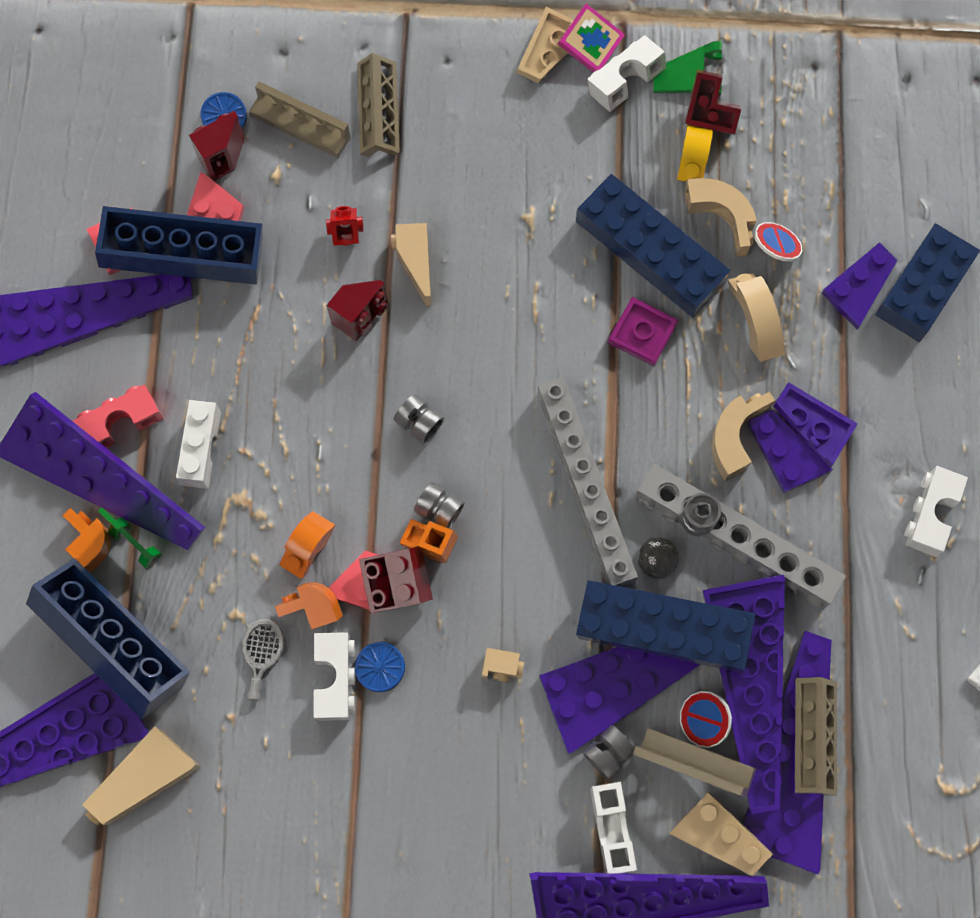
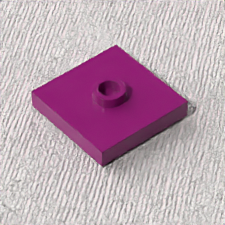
(643, 331)

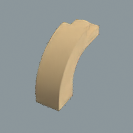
(727, 202)
(760, 314)
(726, 445)

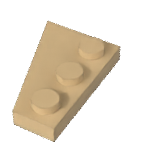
(543, 51)
(722, 835)

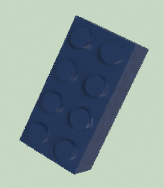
(927, 282)

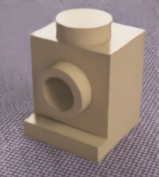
(502, 665)

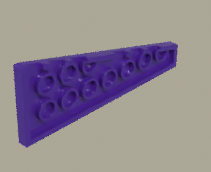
(64, 315)
(67, 456)
(605, 689)
(757, 693)
(67, 730)
(795, 828)
(645, 895)

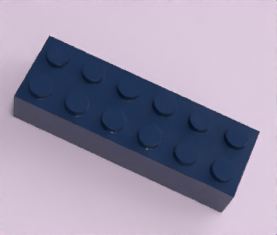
(179, 245)
(652, 245)
(666, 626)
(107, 637)

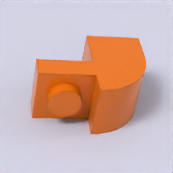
(432, 539)
(305, 542)
(92, 544)
(317, 601)

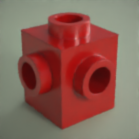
(344, 226)

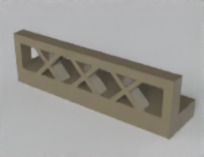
(372, 102)
(300, 120)
(816, 736)
(696, 762)

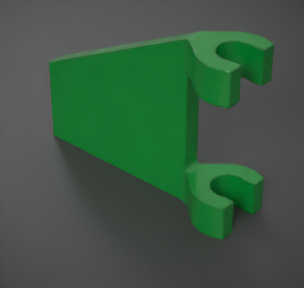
(681, 71)
(118, 526)

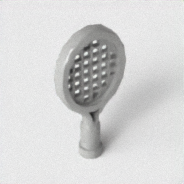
(256, 682)

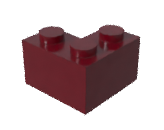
(704, 108)

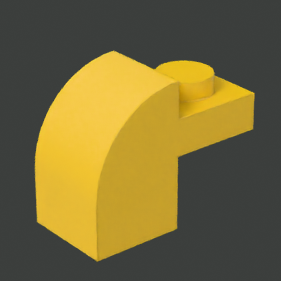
(694, 153)

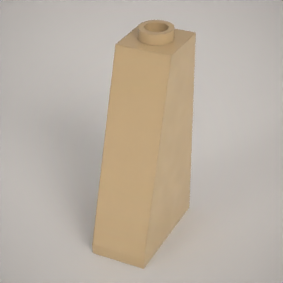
(142, 775)

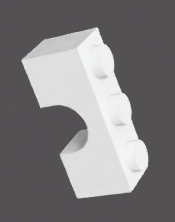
(640, 59)
(200, 428)
(926, 531)
(335, 702)
(612, 828)

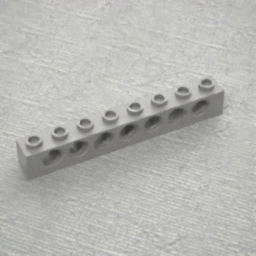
(586, 483)
(827, 578)

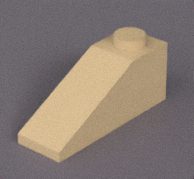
(413, 254)

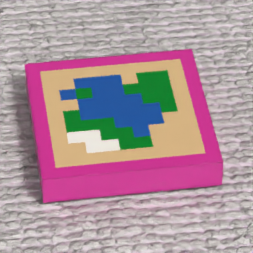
(591, 38)

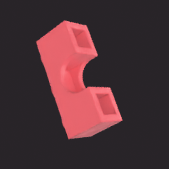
(135, 405)

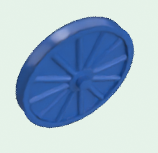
(220, 104)
(379, 667)

